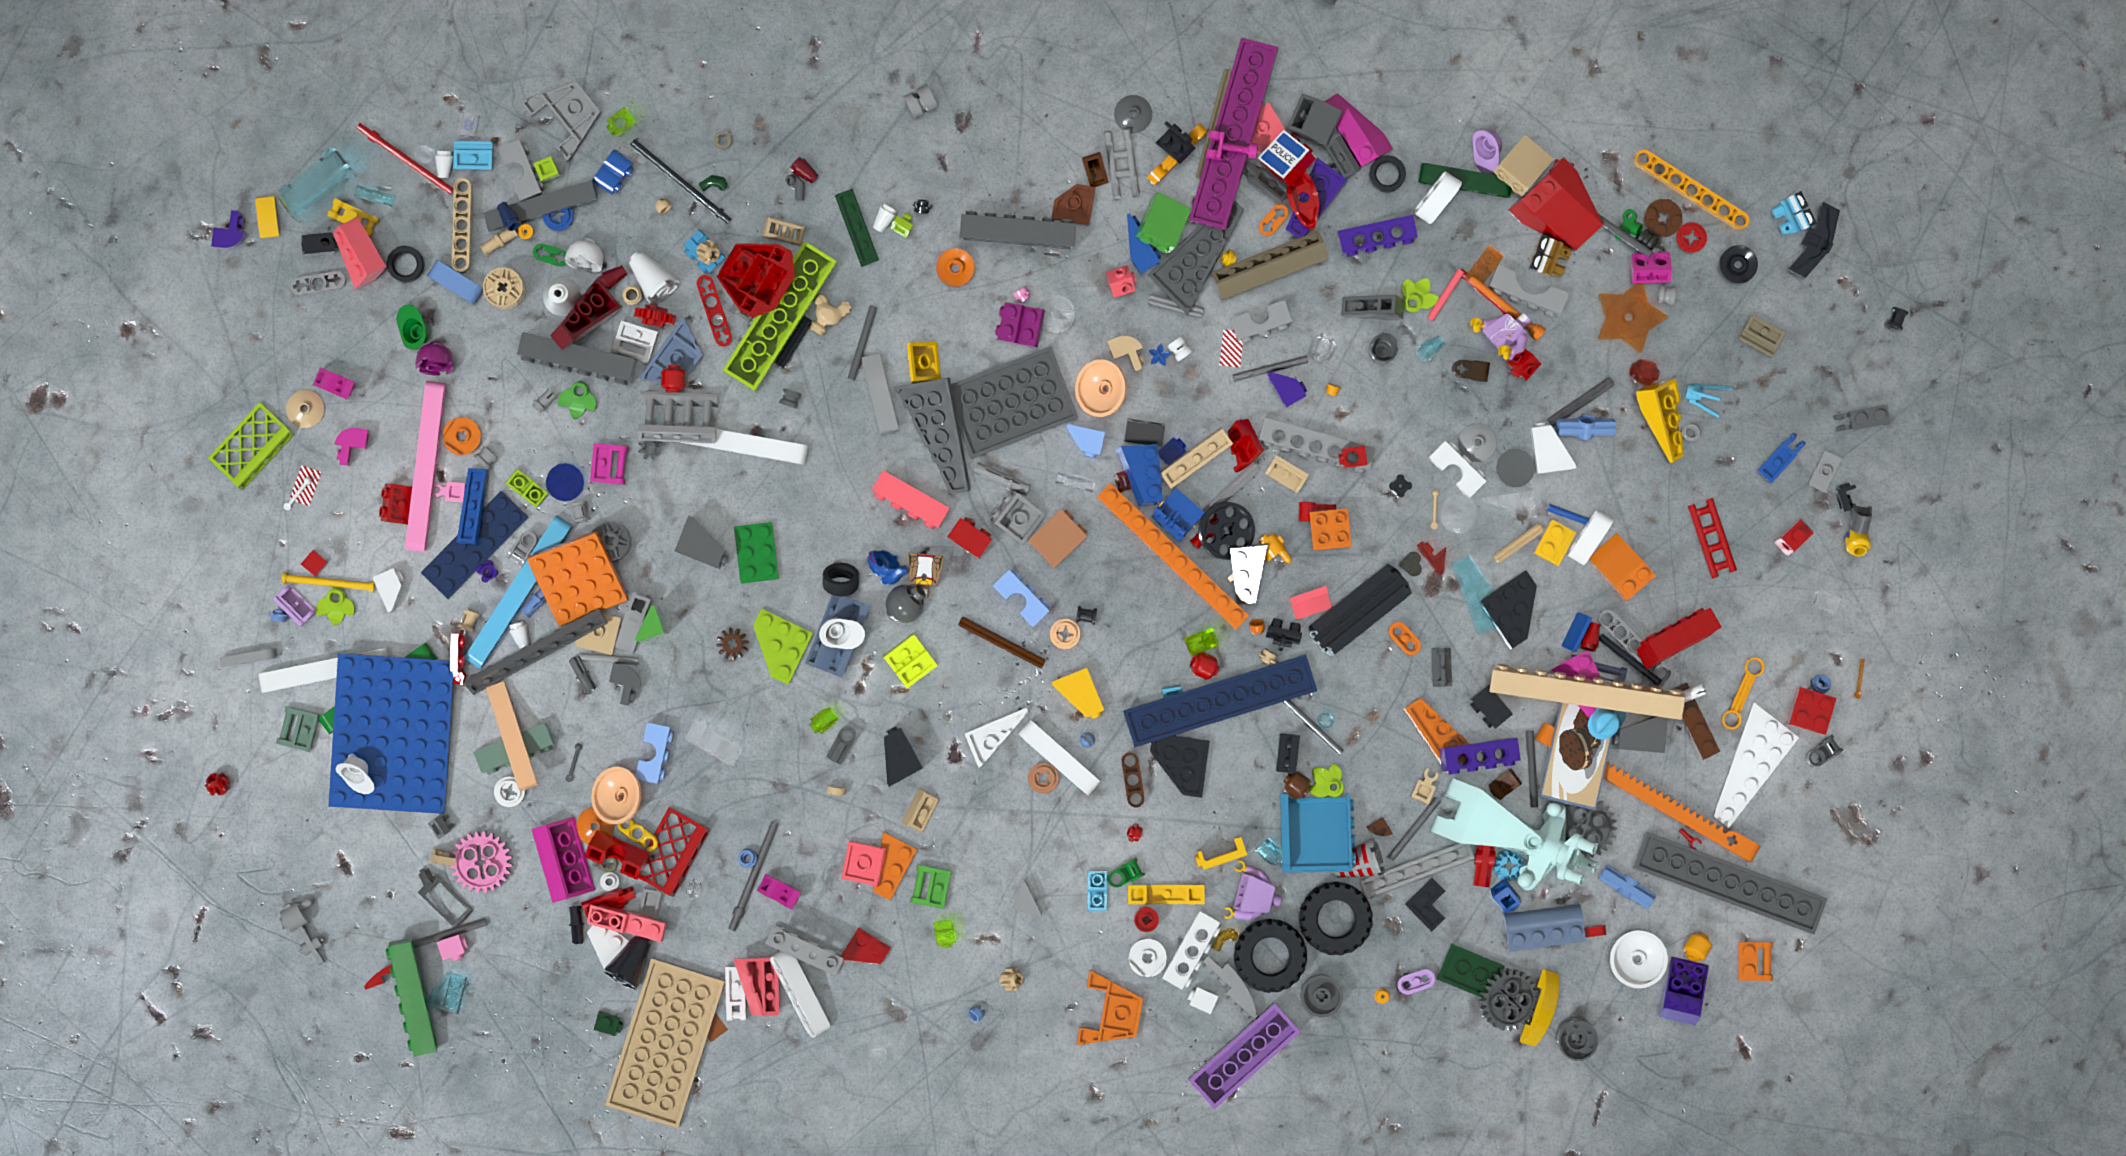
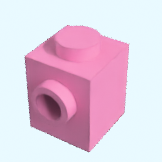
(452, 947)

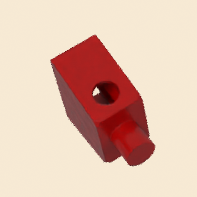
(1794, 536)

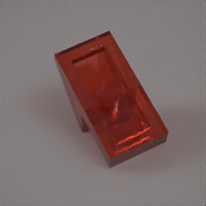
(1436, 561)

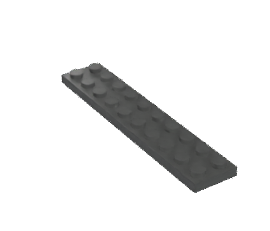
(1730, 883)

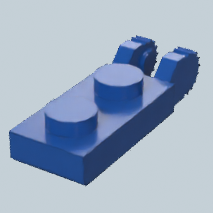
(1780, 459)

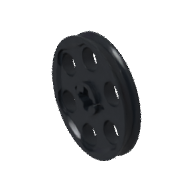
(1218, 528)

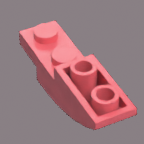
(626, 921)

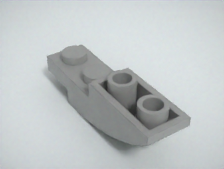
(1238, 991)

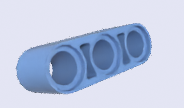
(455, 282)

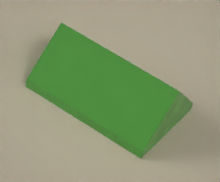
(652, 626)

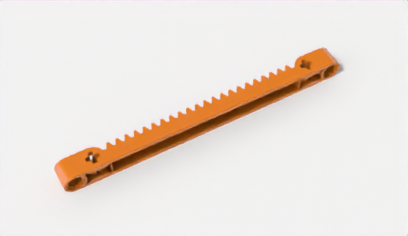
(1742, 847)

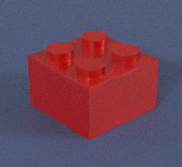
(970, 538)
(1811, 710)

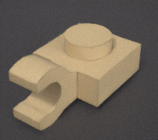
(442, 857)

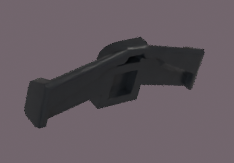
(1817, 241)

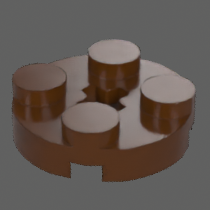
(1652, 215)

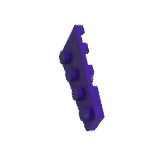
(1328, 185)

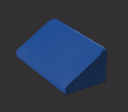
(1576, 632)

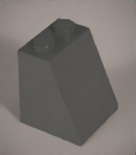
(700, 545)
(1645, 736)

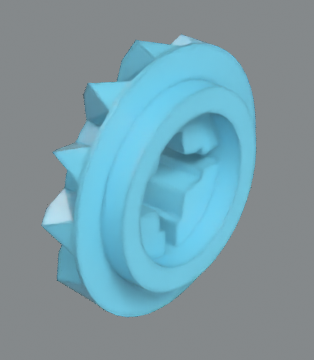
(1502, 859)

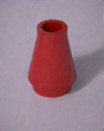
(1591, 638)

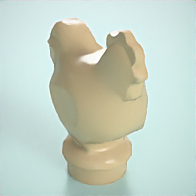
(827, 314)

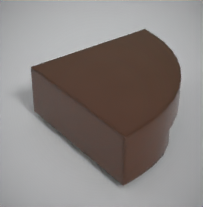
(1379, 828)

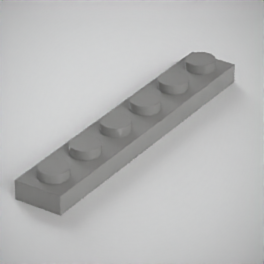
(1417, 870)

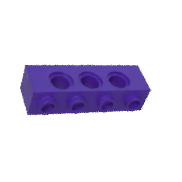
(1405, 224)
(1508, 747)

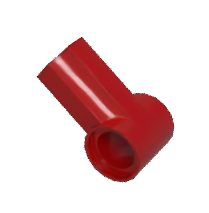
(1306, 507)

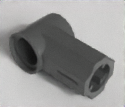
(840, 746)

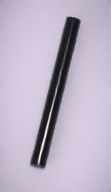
(1629, 659)

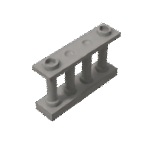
(683, 433)
(804, 950)

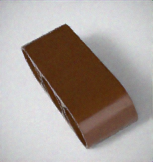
(1130, 789)

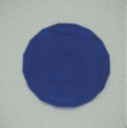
(565, 482)

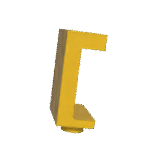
(1223, 858)

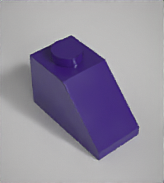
(1287, 388)

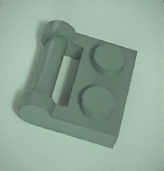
(303, 731)

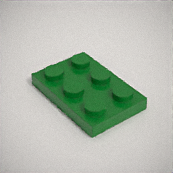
(756, 552)

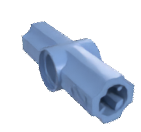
(1585, 427)
(1627, 886)

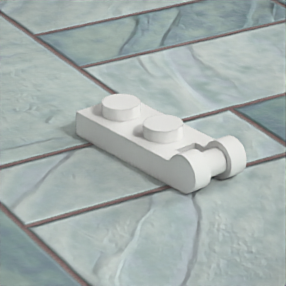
(734, 995)

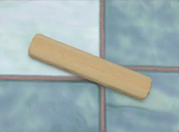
(1518, 543)

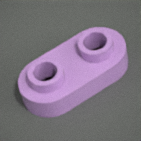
(1416, 982)

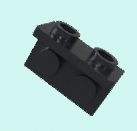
(1175, 143)
(1287, 753)

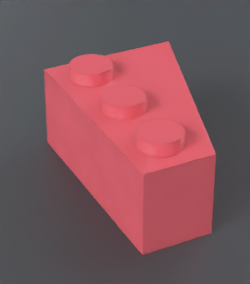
(358, 253)
(759, 984)

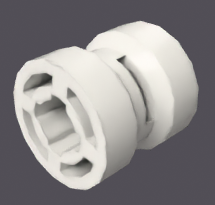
(1182, 352)

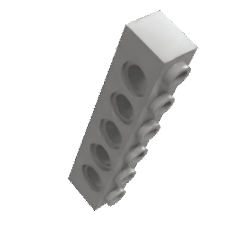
(1270, 426)

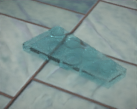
(1473, 589)

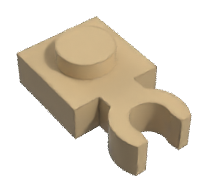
(1423, 789)

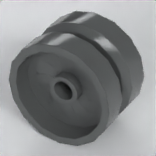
(1331, 1001)

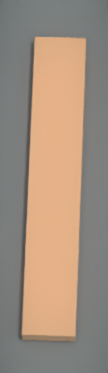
(511, 736)

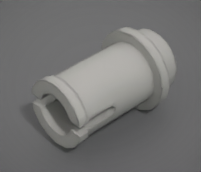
(543, 401)

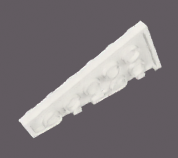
(1756, 757)

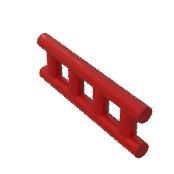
(1708, 549)

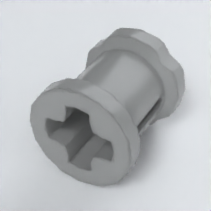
(580, 511)

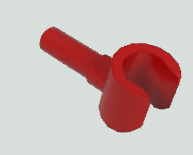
(1689, 838)

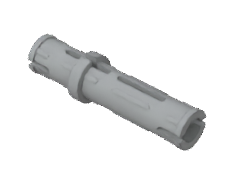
(1009, 482)

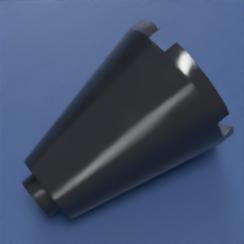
(629, 963)

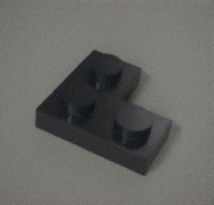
(1422, 903)

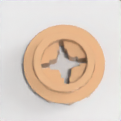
(1059, 626)

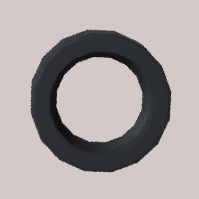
(1387, 159)
(419, 260)
(840, 588)

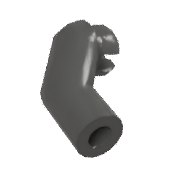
(798, 185)

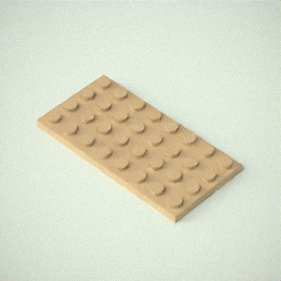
(664, 1043)

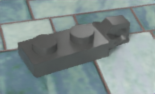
(1266, 182)

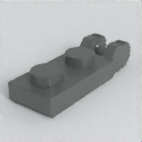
(1865, 418)

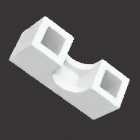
(1447, 455)

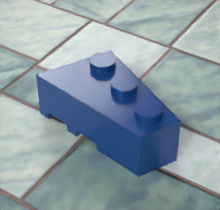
(1143, 472)

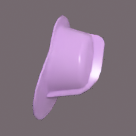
(1486, 150)

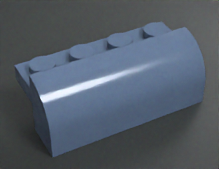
(836, 659)
(1544, 927)

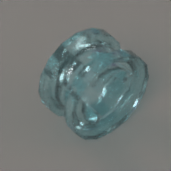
(1325, 714)

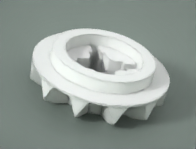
(501, 796)

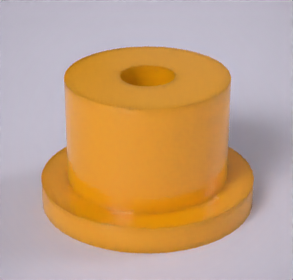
(525, 227)
(1332, 389)
(1378, 993)

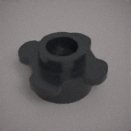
(922, 206)
(1405, 486)

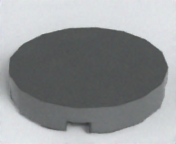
(1515, 468)

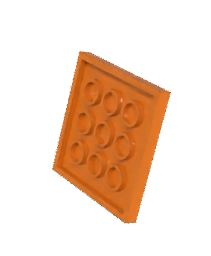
(577, 578)

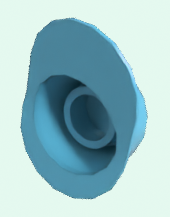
(1605, 722)

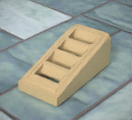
(800, 231)

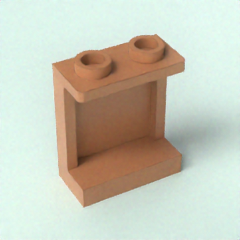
(1058, 537)

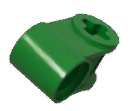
(1126, 873)

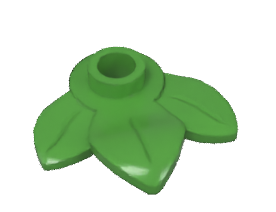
(575, 402)

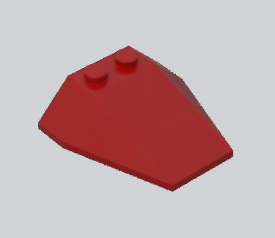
(1559, 207)
(757, 276)

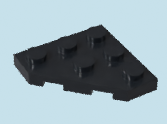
(1512, 608)
(1183, 762)

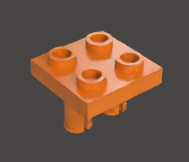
(1330, 529)

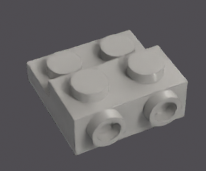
(1017, 516)

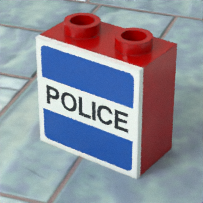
(1287, 157)

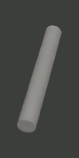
(610, 659)

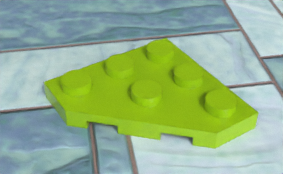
(780, 644)

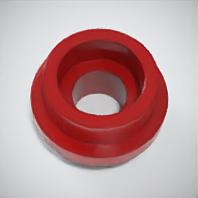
(1134, 833)

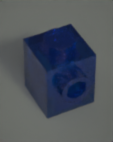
(1172, 450)

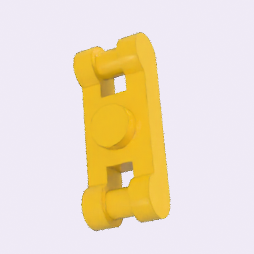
(352, 213)

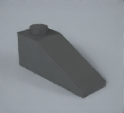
(1373, 307)

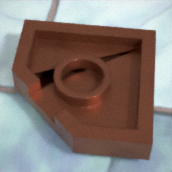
(1075, 204)

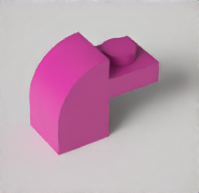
(333, 383)
(351, 438)
(779, 891)

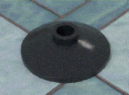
(1748, 264)

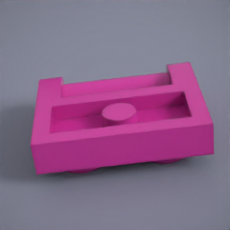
(602, 463)

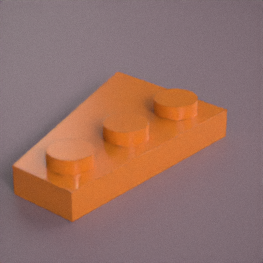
(895, 865)

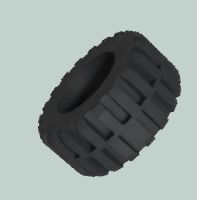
(1309, 918)
(1270, 929)

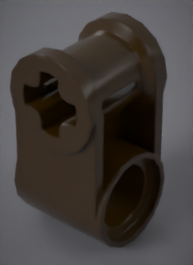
(1474, 370)

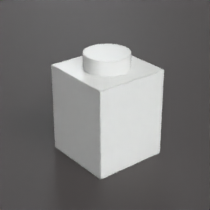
(1202, 999)

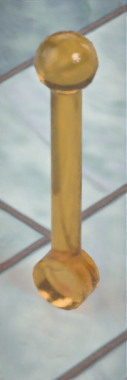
(1857, 694)

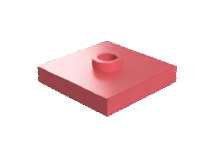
(1267, 128)
(863, 863)

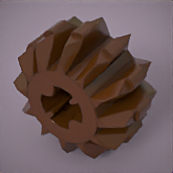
(738, 641)

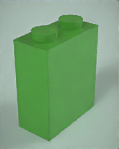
(1163, 223)

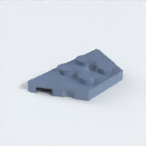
(678, 349)

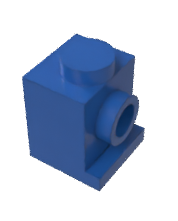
(1499, 894)

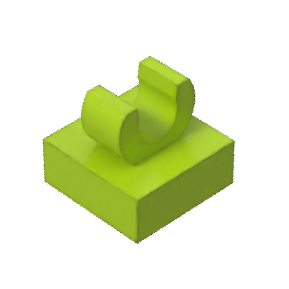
(902, 225)

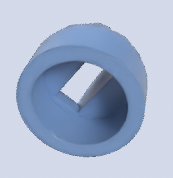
(1084, 743)
(975, 1013)

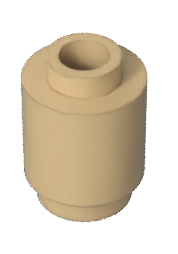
(628, 291)

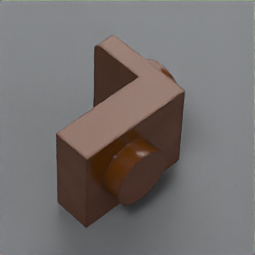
(1504, 784)

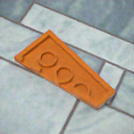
(1434, 729)

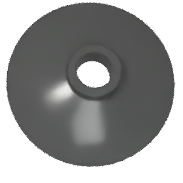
(1125, 120)

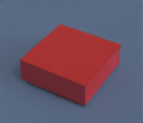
(314, 563)

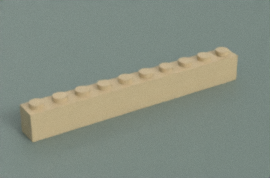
(1587, 692)

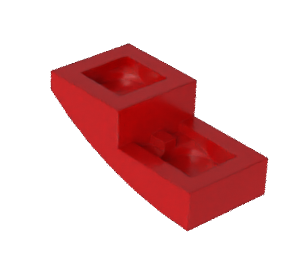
(378, 978)

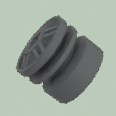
(622, 538)
(1574, 1049)

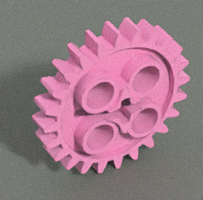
(498, 859)

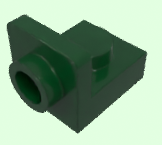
(608, 1023)

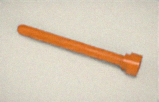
(1534, 329)

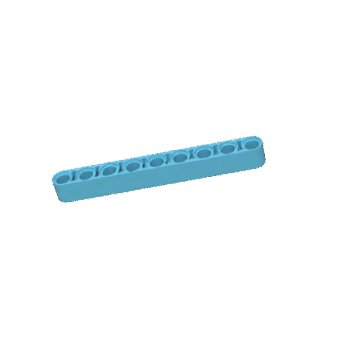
(514, 597)

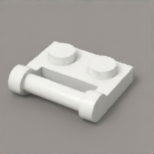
(637, 336)

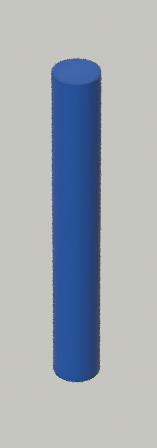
(1568, 514)

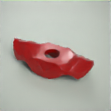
(1307, 211)

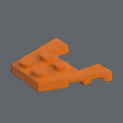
(1119, 1013)

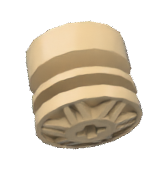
(515, 290)

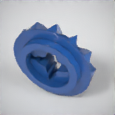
(565, 220)

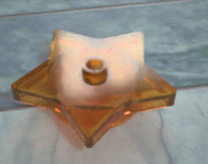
(1643, 317)

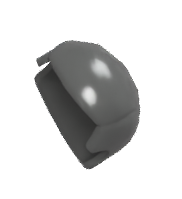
(1383, 348)

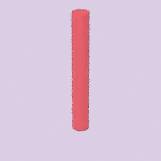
(1445, 295)

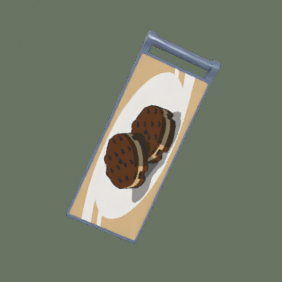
(1575, 756)

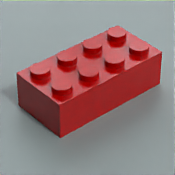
(1677, 637)

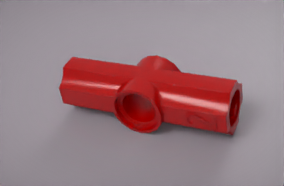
(1483, 863)

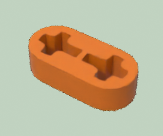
(1269, 217)

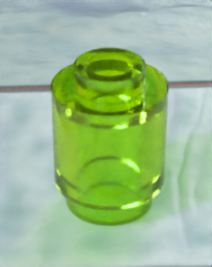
(823, 720)

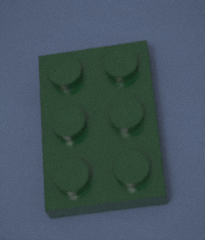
(1467, 970)

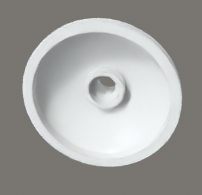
(1648, 969)

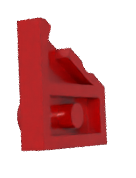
(865, 949)

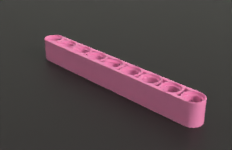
(425, 466)

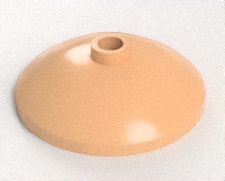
(1092, 384)
(609, 792)

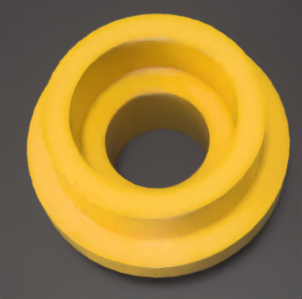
(1228, 258)

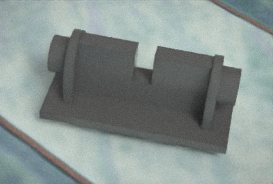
(1441, 667)

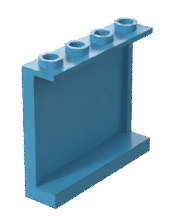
(1317, 834)

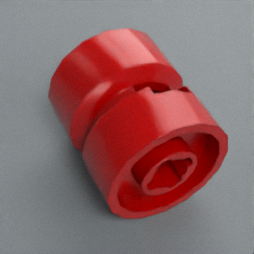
(1146, 919)

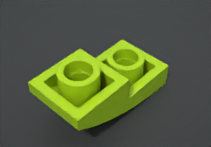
(526, 487)

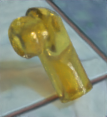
(1228, 934)

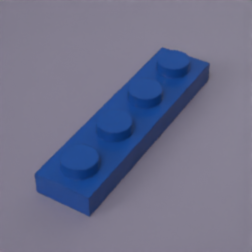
(472, 506)

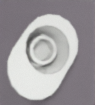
(841, 633)
(355, 774)

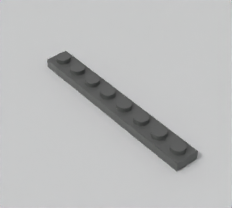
(535, 651)

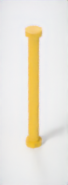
(328, 582)

